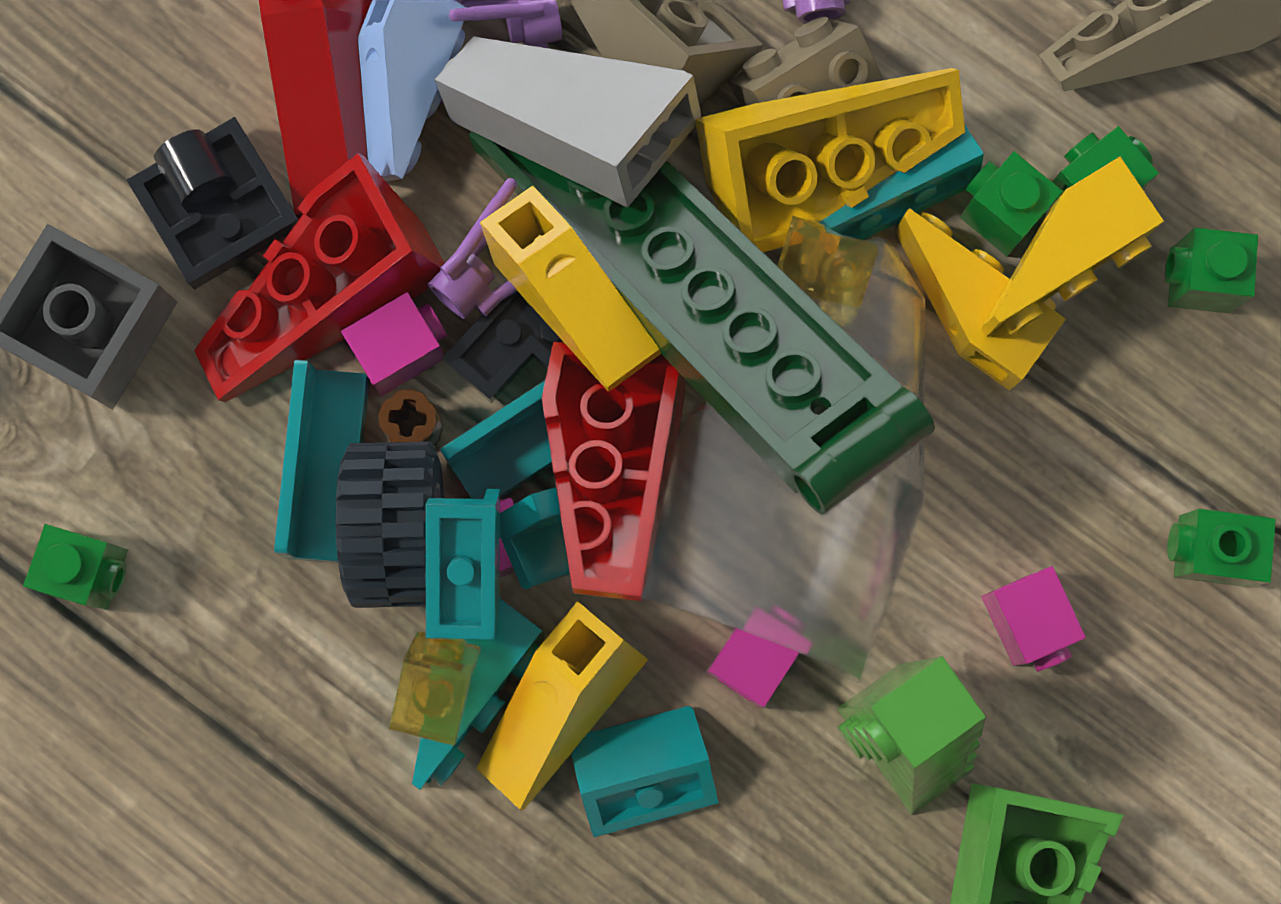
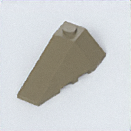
(671, 35)
(1158, 36)

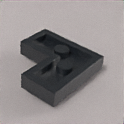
(501, 346)

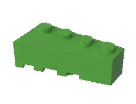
(916, 729)
(1028, 849)

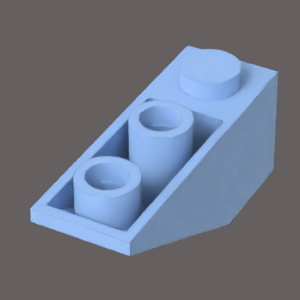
(400, 56)

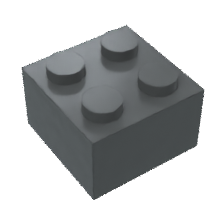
(81, 316)

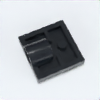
(212, 200)

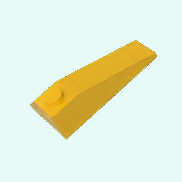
(823, 149)

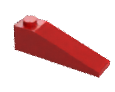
(316, 85)
(335, 266)
(611, 467)

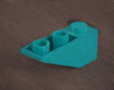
(498, 661)

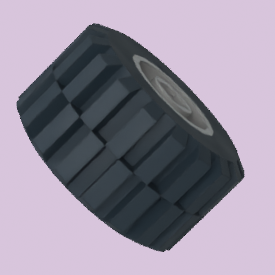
(384, 521)

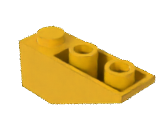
(1084, 229)
(567, 287)
(963, 293)
(557, 703)

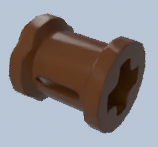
(399, 408)

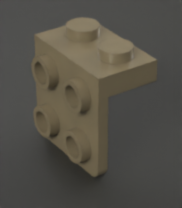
(821, 58)

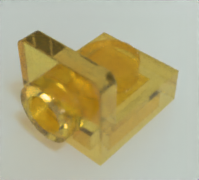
(827, 263)
(434, 688)

